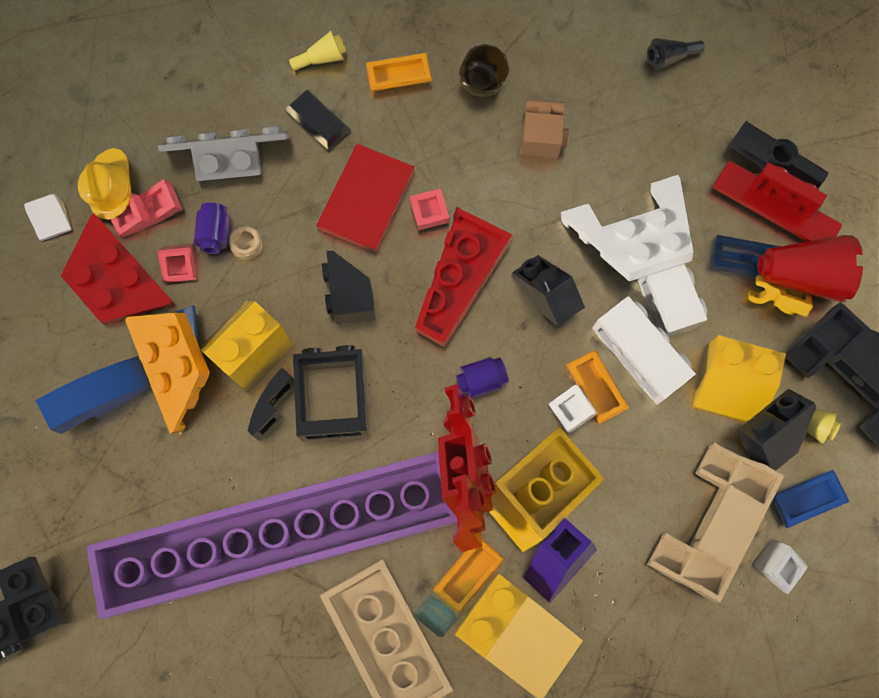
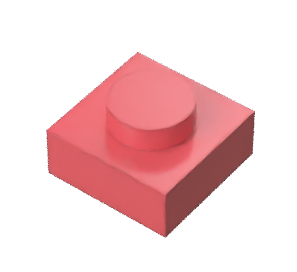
(429, 209)

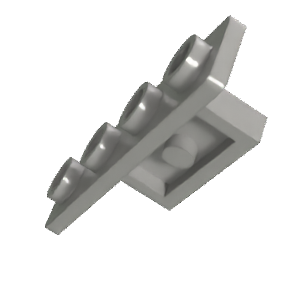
(225, 156)

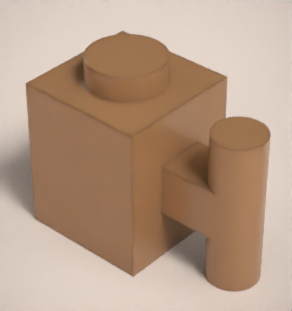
(542, 130)

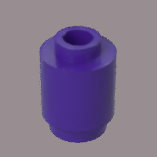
(212, 228)
(482, 377)

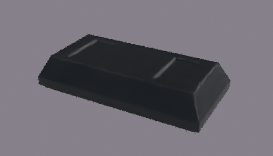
(317, 119)

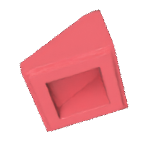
(178, 262)

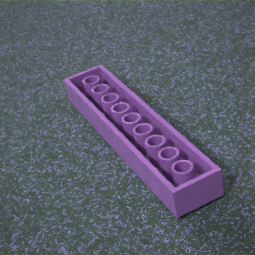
(267, 536)

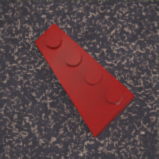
(464, 267)

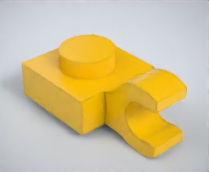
(786, 299)

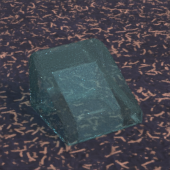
(436, 616)

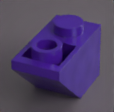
(558, 560)

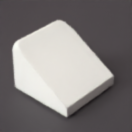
(48, 217)
(780, 565)

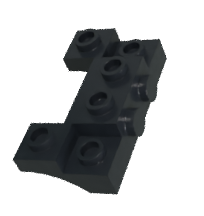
(850, 349)
(28, 606)

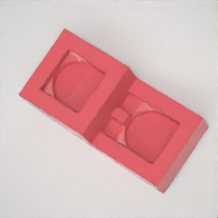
(147, 209)

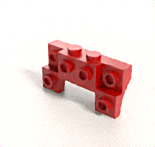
(464, 471)

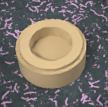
(245, 242)

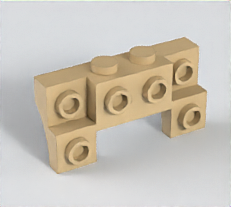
(727, 528)

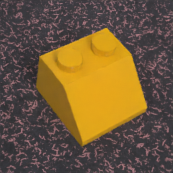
(737, 378)

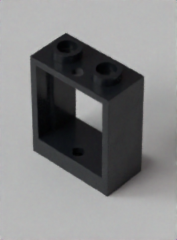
(334, 428)

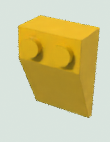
(543, 489)
(518, 636)

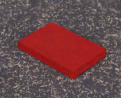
(366, 198)

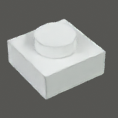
(573, 408)

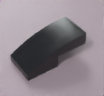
(264, 413)

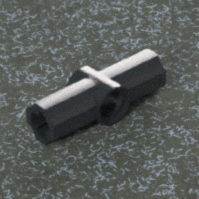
(762, 148)

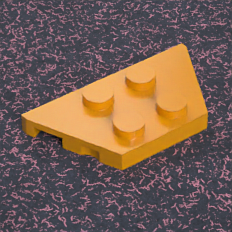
(171, 363)

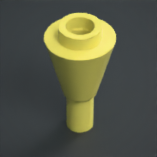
(325, 50)
(823, 425)

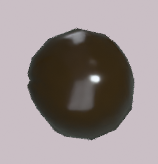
(484, 70)

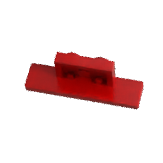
(779, 199)

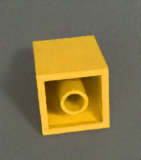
(247, 345)

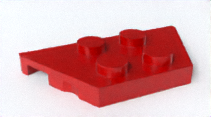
(110, 277)

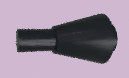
(666, 52)

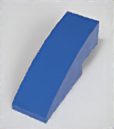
(93, 394)

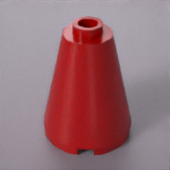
(816, 267)

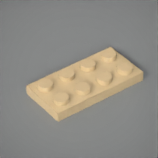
(384, 637)

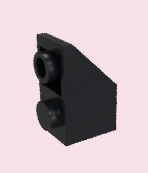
(549, 289)
(350, 291)
(777, 430)

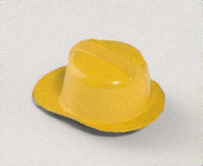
(106, 184)

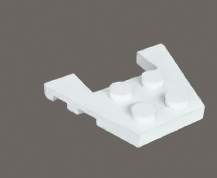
(642, 242)

